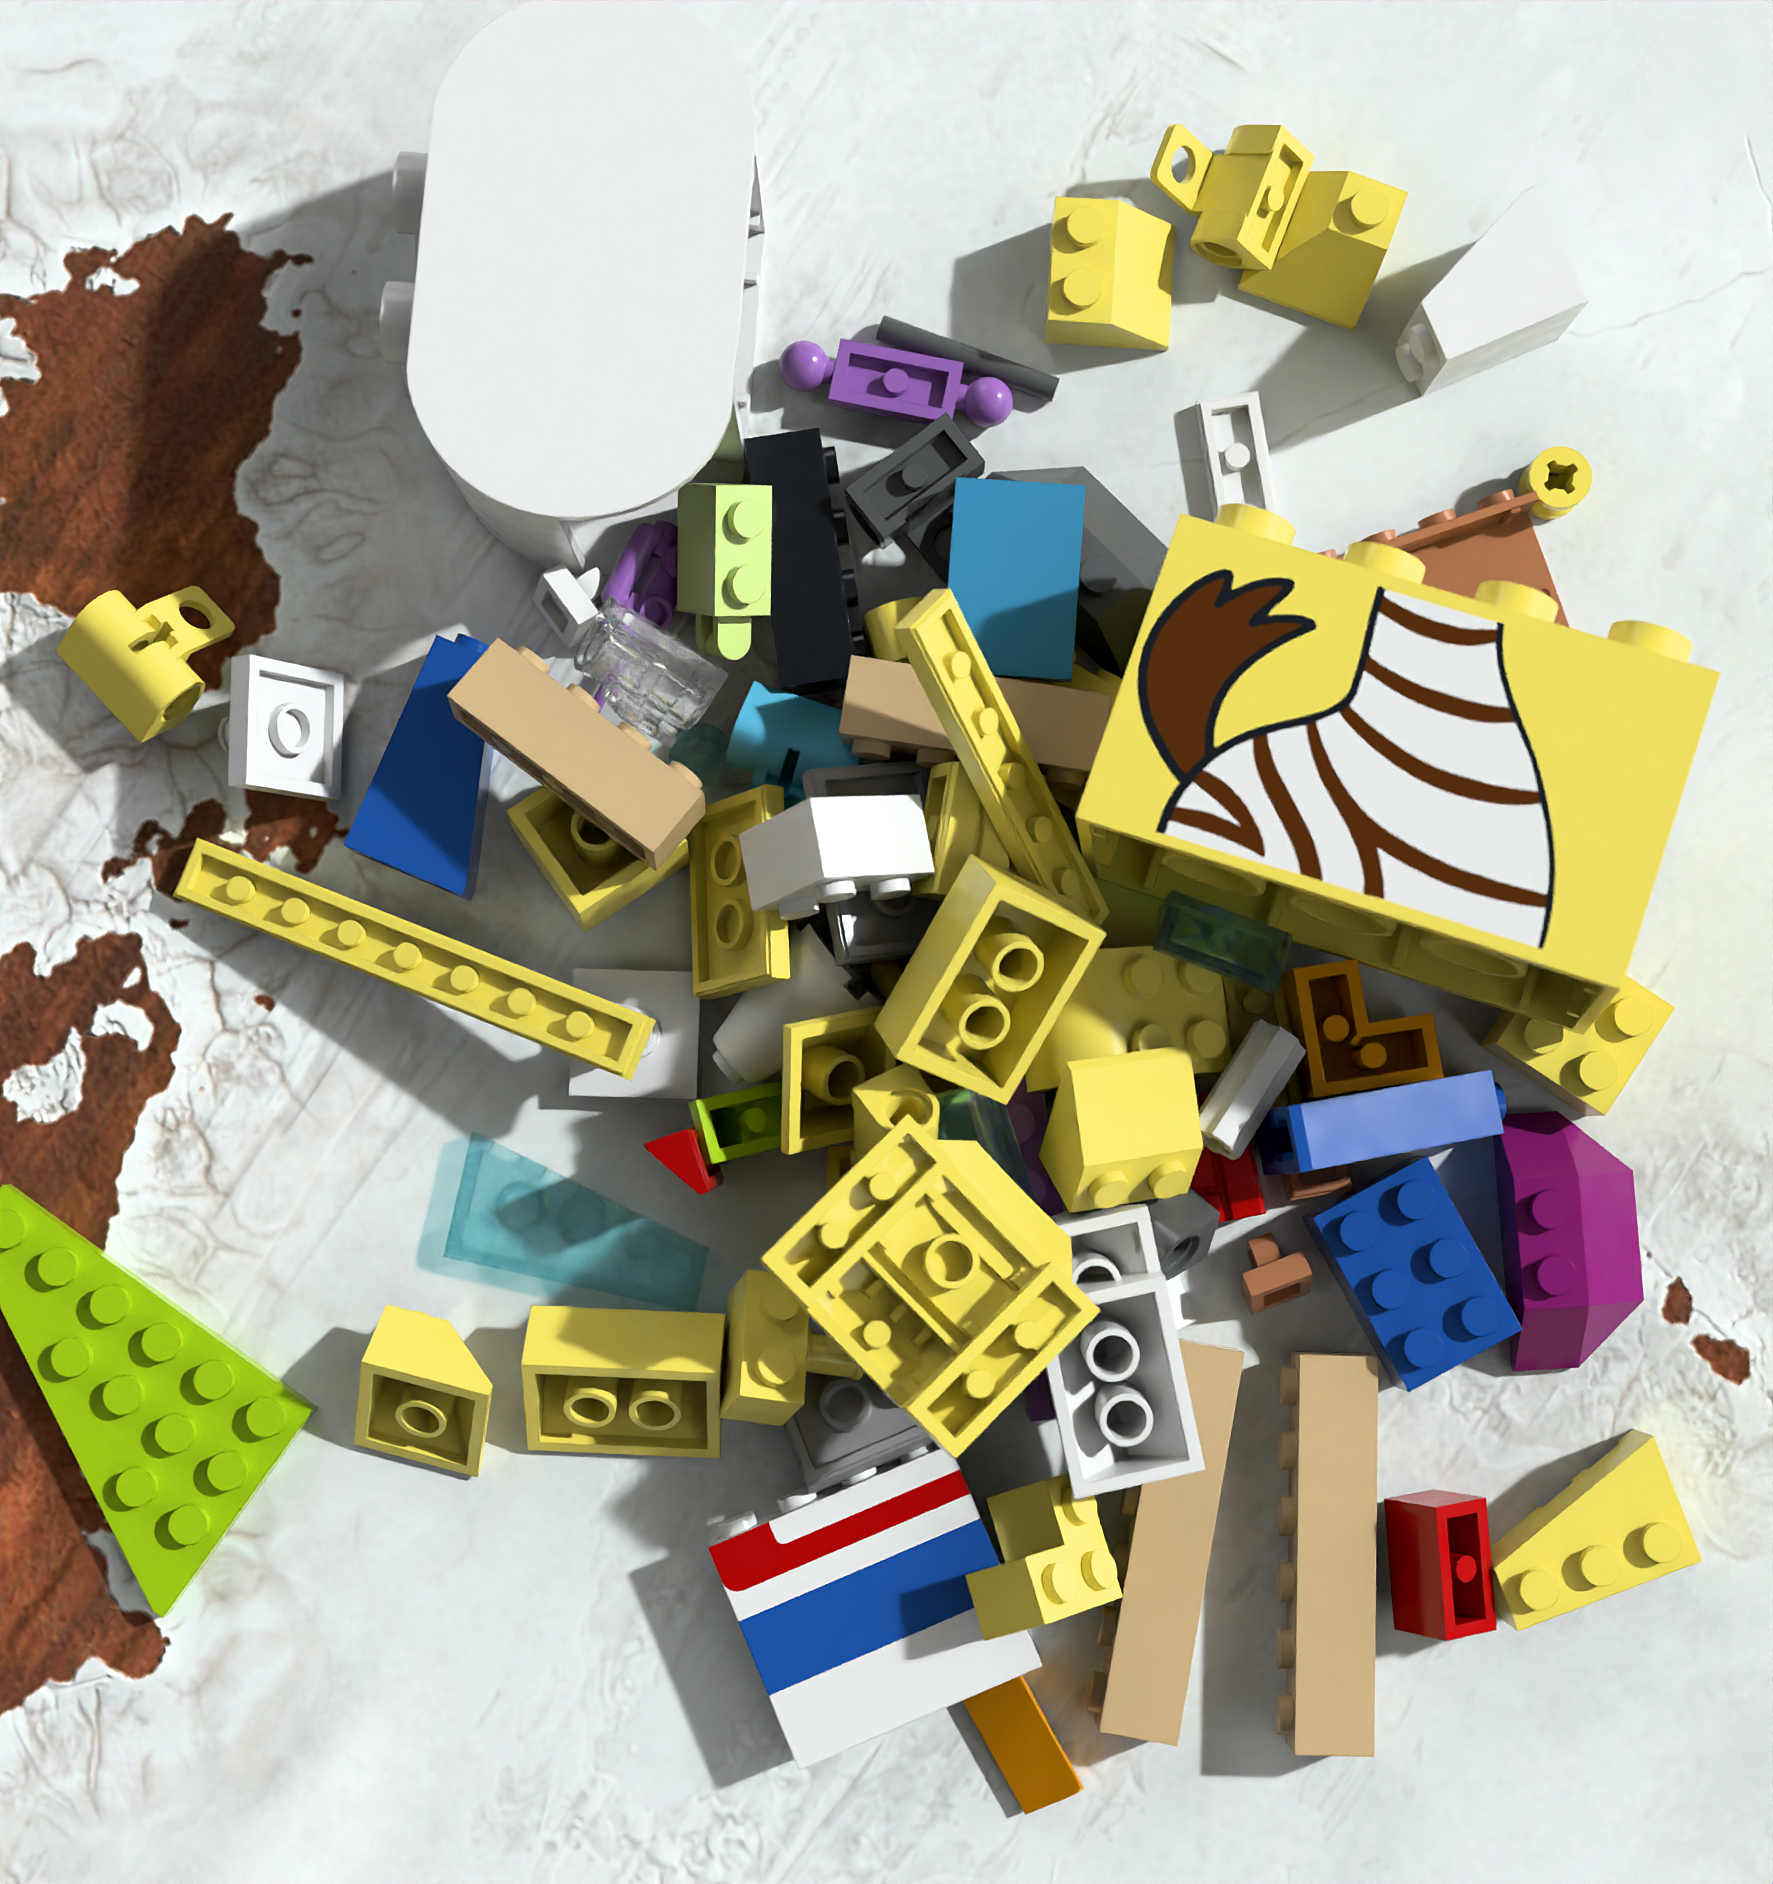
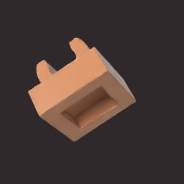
(1273, 1277)

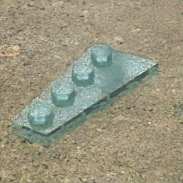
(552, 1228)

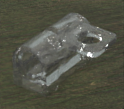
(647, 671)

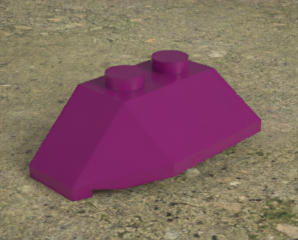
(1564, 1239)

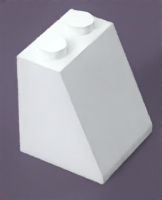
(1496, 302)

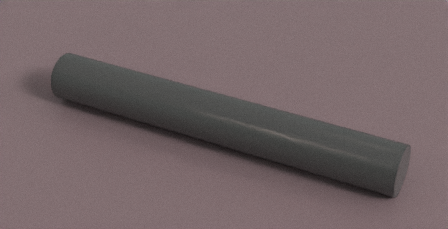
(975, 360)

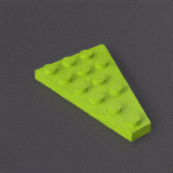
(149, 1397)

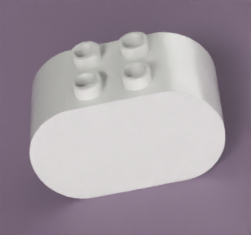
(582, 273)

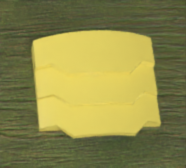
(935, 1280)

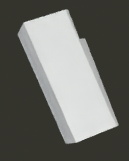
(1123, 1376)

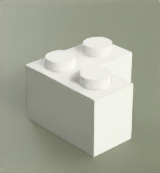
(833, 849)

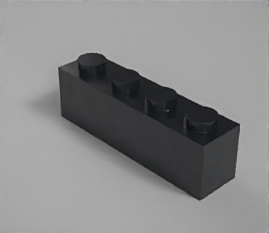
(806, 574)

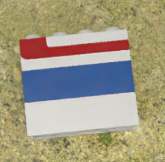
(866, 1603)

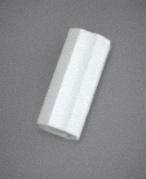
(1248, 1088)

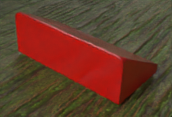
(684, 1158)

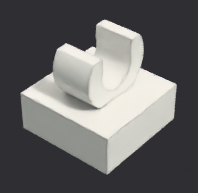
(568, 602)

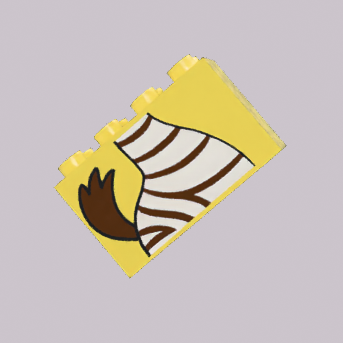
(1396, 765)

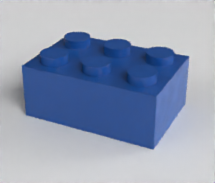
(1412, 1273)

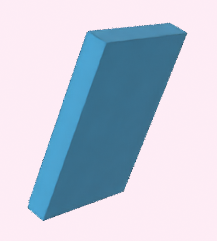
(1018, 573)

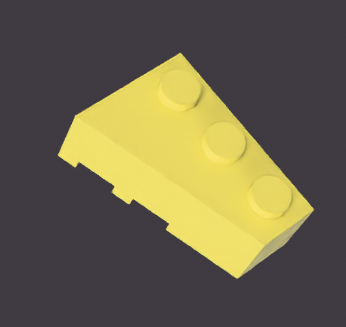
(1594, 1538)

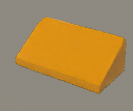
(1024, 1744)

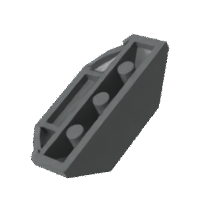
(1116, 568)

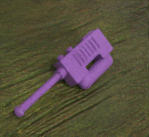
(657, 585)

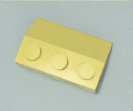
(623, 1381)

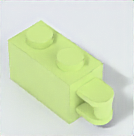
(724, 562)

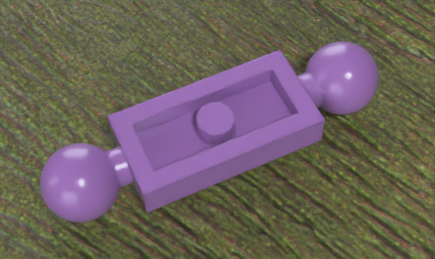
(894, 383)

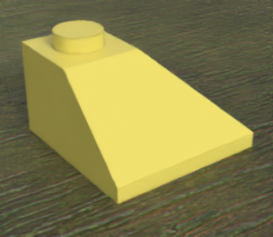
(1331, 247)
(820, 1069)
(422, 1393)

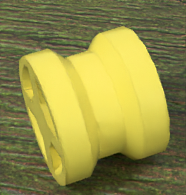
(1553, 499)

